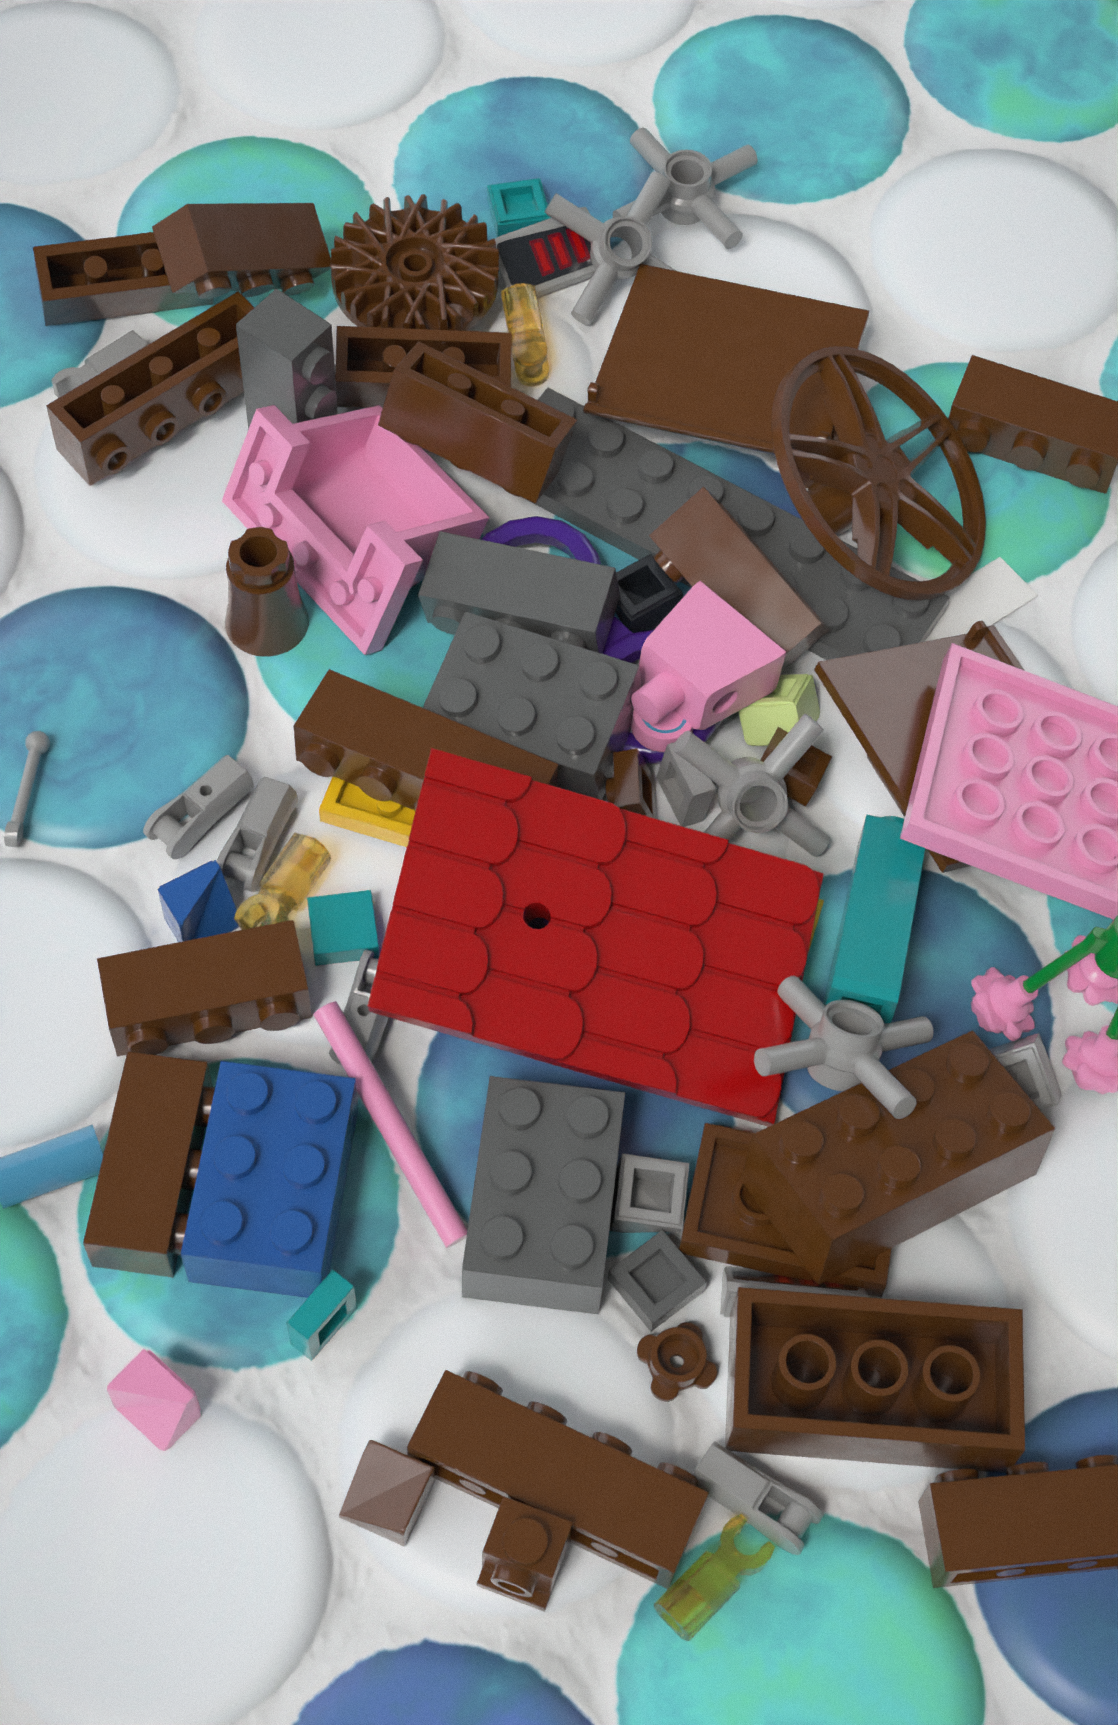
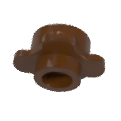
(677, 1341)

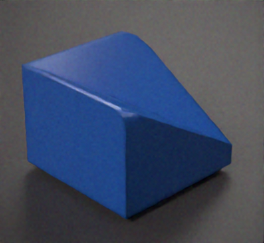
(198, 903)

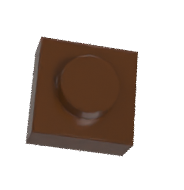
(805, 774)
(632, 784)

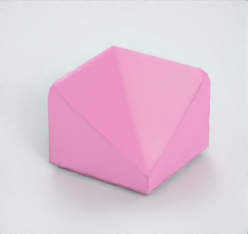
(154, 1399)

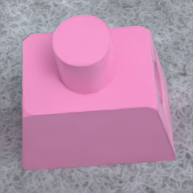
(705, 662)

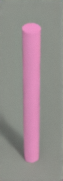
(391, 1124)

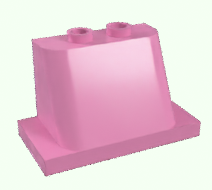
(352, 509)

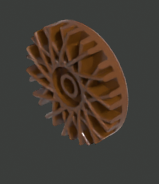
(415, 268)

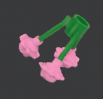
(1092, 968)

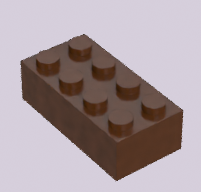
(859, 1181)
(875, 1380)

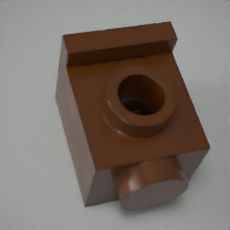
(524, 1553)

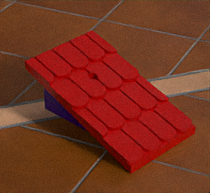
(594, 938)

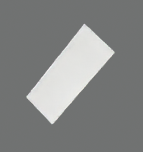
(983, 596)

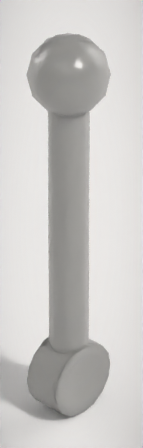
(37, 744)

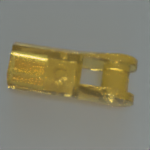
(528, 338)

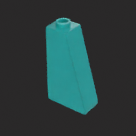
(876, 918)

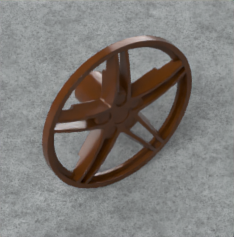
(868, 479)

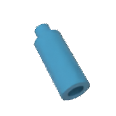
(49, 1166)

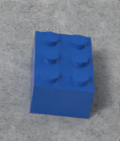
(270, 1180)

